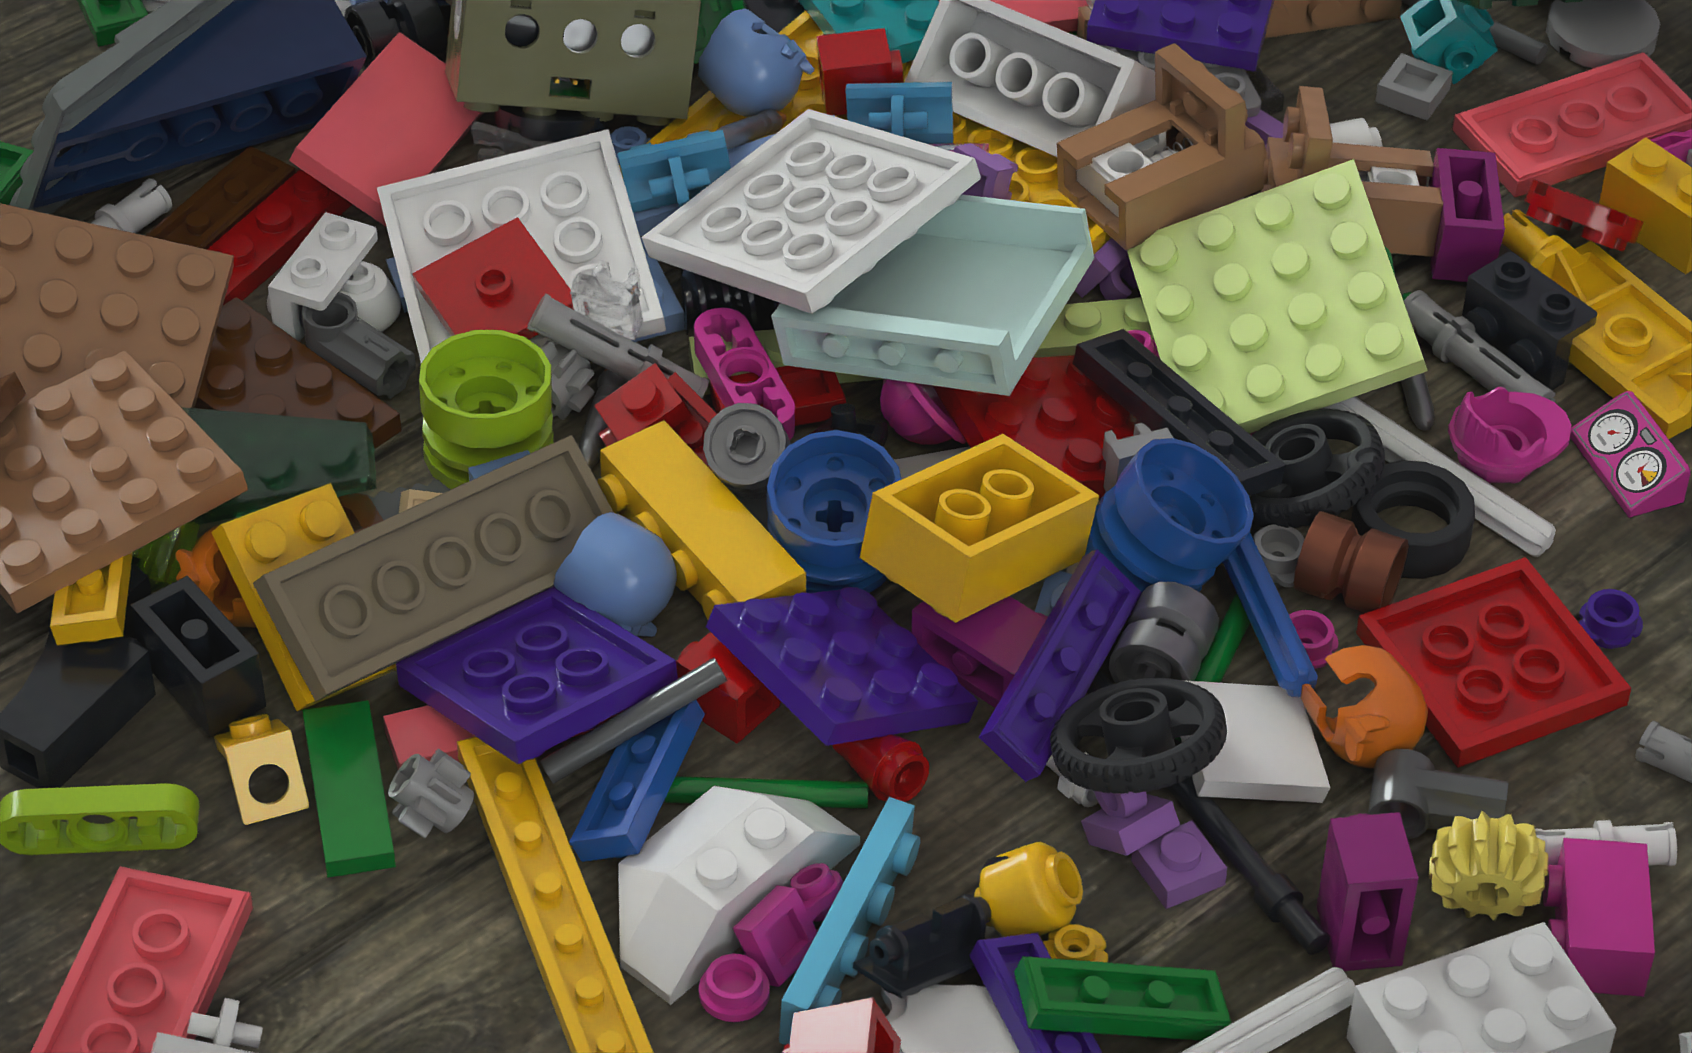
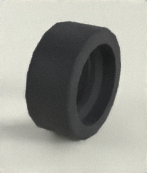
(1431, 489)

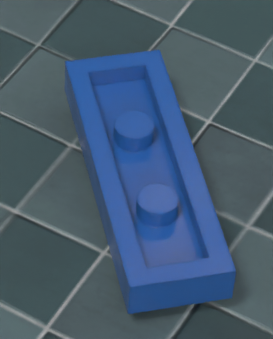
(635, 787)

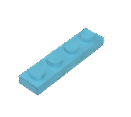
(859, 903)

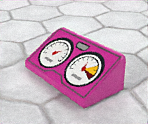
(1632, 456)

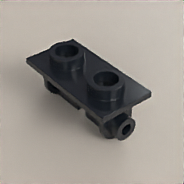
(926, 949)

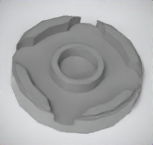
(1603, 30)

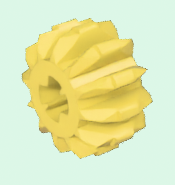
(1488, 866)

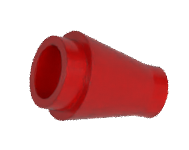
(887, 765)

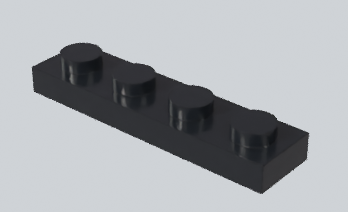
(1166, 400)

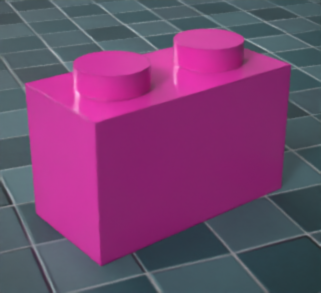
(1603, 913)

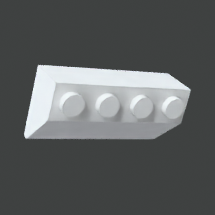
(1026, 73)

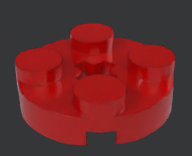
(1563, 208)

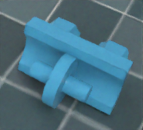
(904, 109)
(673, 169)

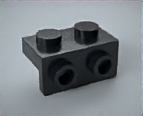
(1526, 316)

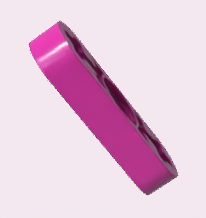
(746, 355)

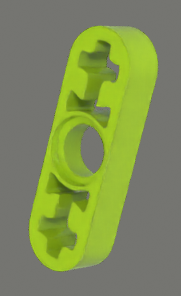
(164, 820)

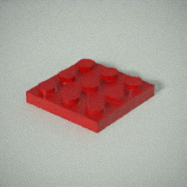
(1050, 413)
(1496, 660)

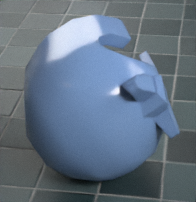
(751, 68)
(619, 573)

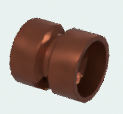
(1351, 564)

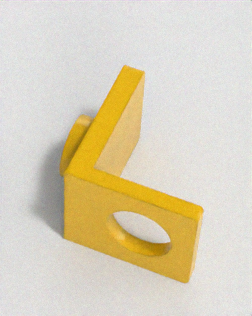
(256, 743)

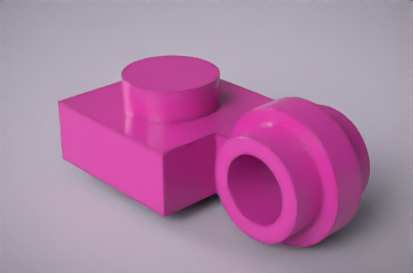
(782, 923)

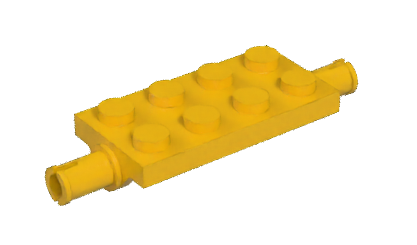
(1637, 335)

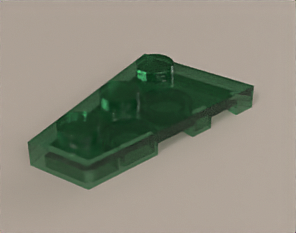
(287, 457)

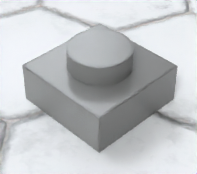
(1414, 86)

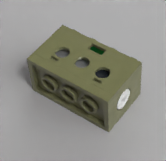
(574, 56)

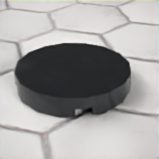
(552, 128)

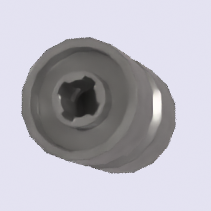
(743, 446)
(1165, 635)

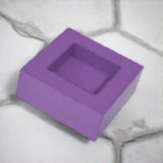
(1180, 865)

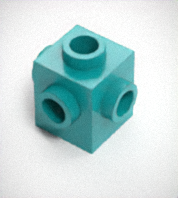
(1450, 35)

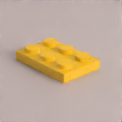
(271, 540)

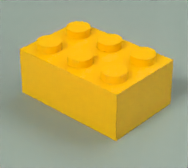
(978, 527)

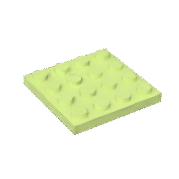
(1279, 300)

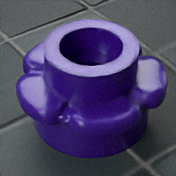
(1611, 618)

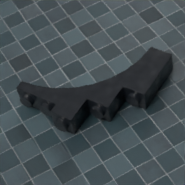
(76, 700)

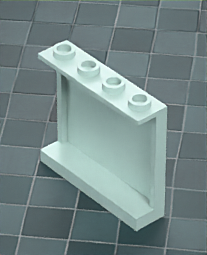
(952, 302)

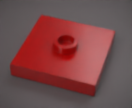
(492, 283)

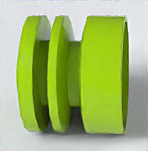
(483, 401)

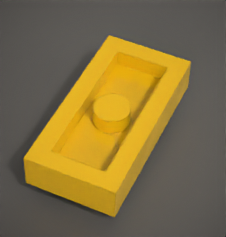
(93, 605)

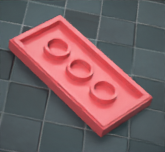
(1575, 122)
(386, 127)
(145, 964)

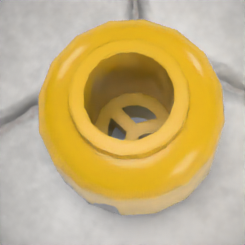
(1030, 890)

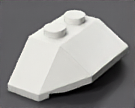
(710, 873)

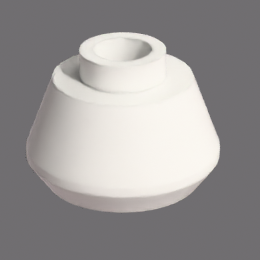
(374, 296)

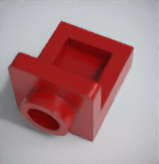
(639, 405)

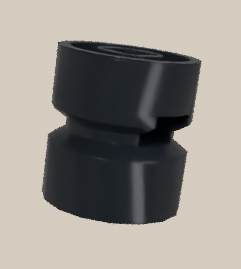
(379, 22)

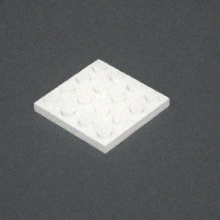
(562, 193)
(811, 210)

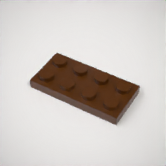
(272, 373)

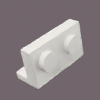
(318, 270)

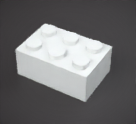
(1483, 999)

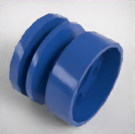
(822, 504)
(1171, 516)

